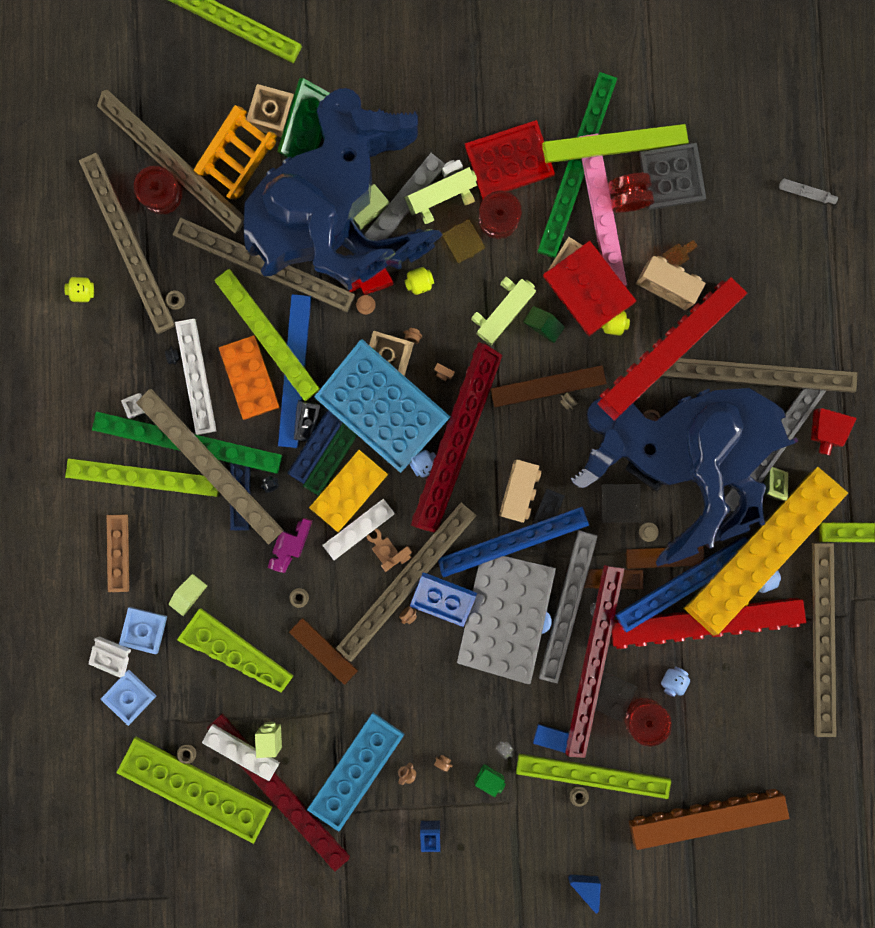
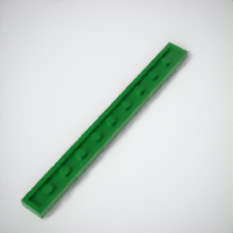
(574, 171)
(153, 435)

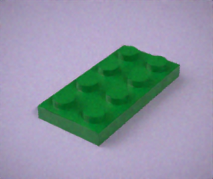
(302, 125)

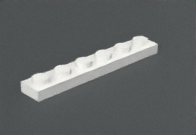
(195, 376)

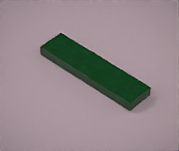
(330, 460)

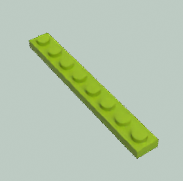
(267, 335)
(140, 477)

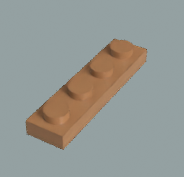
(117, 553)

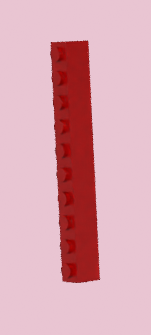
(669, 350)
(683, 625)

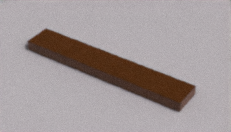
(548, 386)

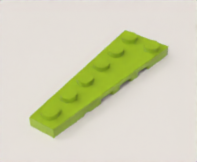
(220, 643)

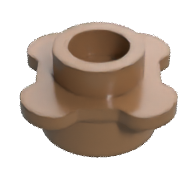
(407, 774)

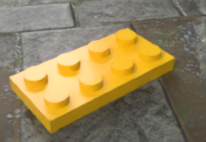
(348, 491)

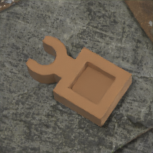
(384, 548)
(402, 556)

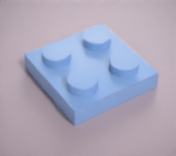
(143, 630)
(128, 697)

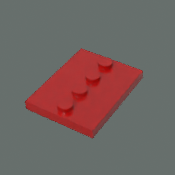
(509, 159)
(589, 288)

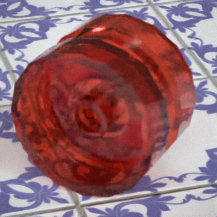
(157, 190)
(631, 192)
(510, 213)
(659, 722)

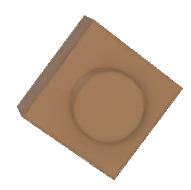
(443, 372)

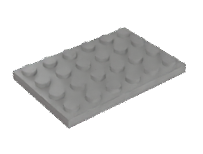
(507, 618)

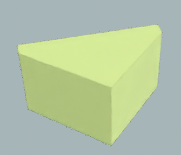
(776, 484)
(187, 594)

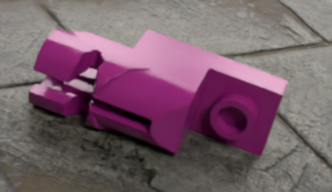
(289, 545)

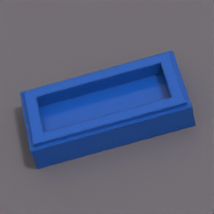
(551, 738)

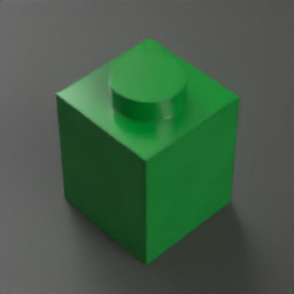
(490, 781)

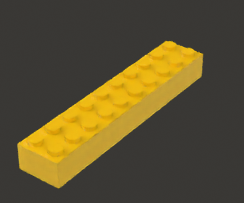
(765, 551)

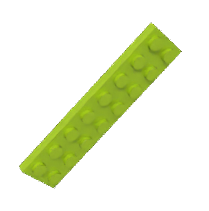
(194, 790)

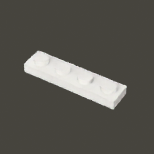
(358, 529)
(239, 752)

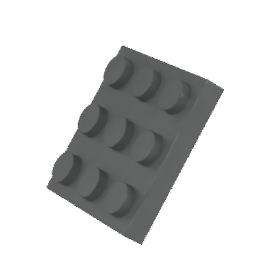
(674, 175)

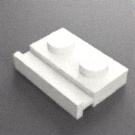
(109, 657)

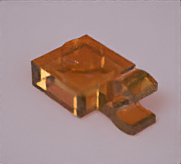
(678, 255)

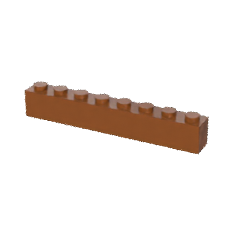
(708, 819)

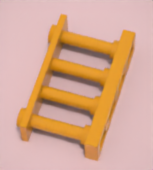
(216, 151)

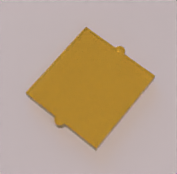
(463, 241)

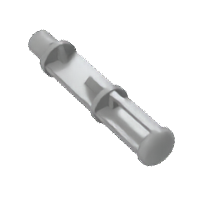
(807, 191)

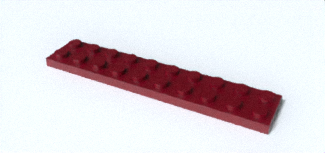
(456, 438)

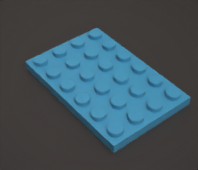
(381, 406)

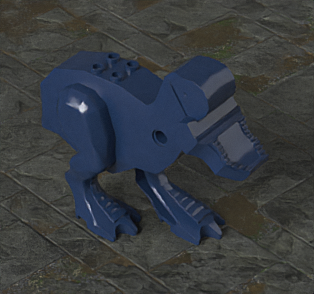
(311, 199)
(702, 441)

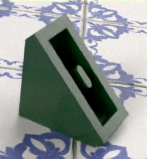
(544, 324)

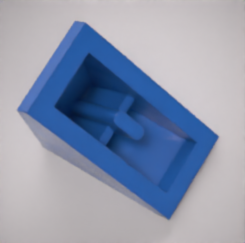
(430, 836)
(588, 888)

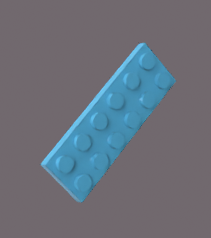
(355, 771)

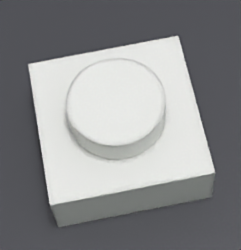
(451, 168)
(130, 406)

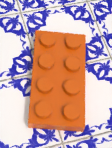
(249, 377)

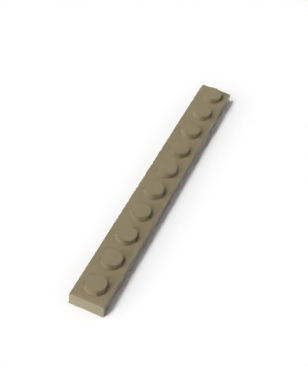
(171, 161)
(127, 243)
(239, 255)
(763, 375)
(209, 466)
(405, 582)
(824, 639)

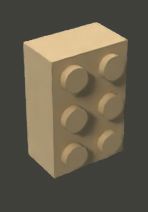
(670, 282)
(520, 491)

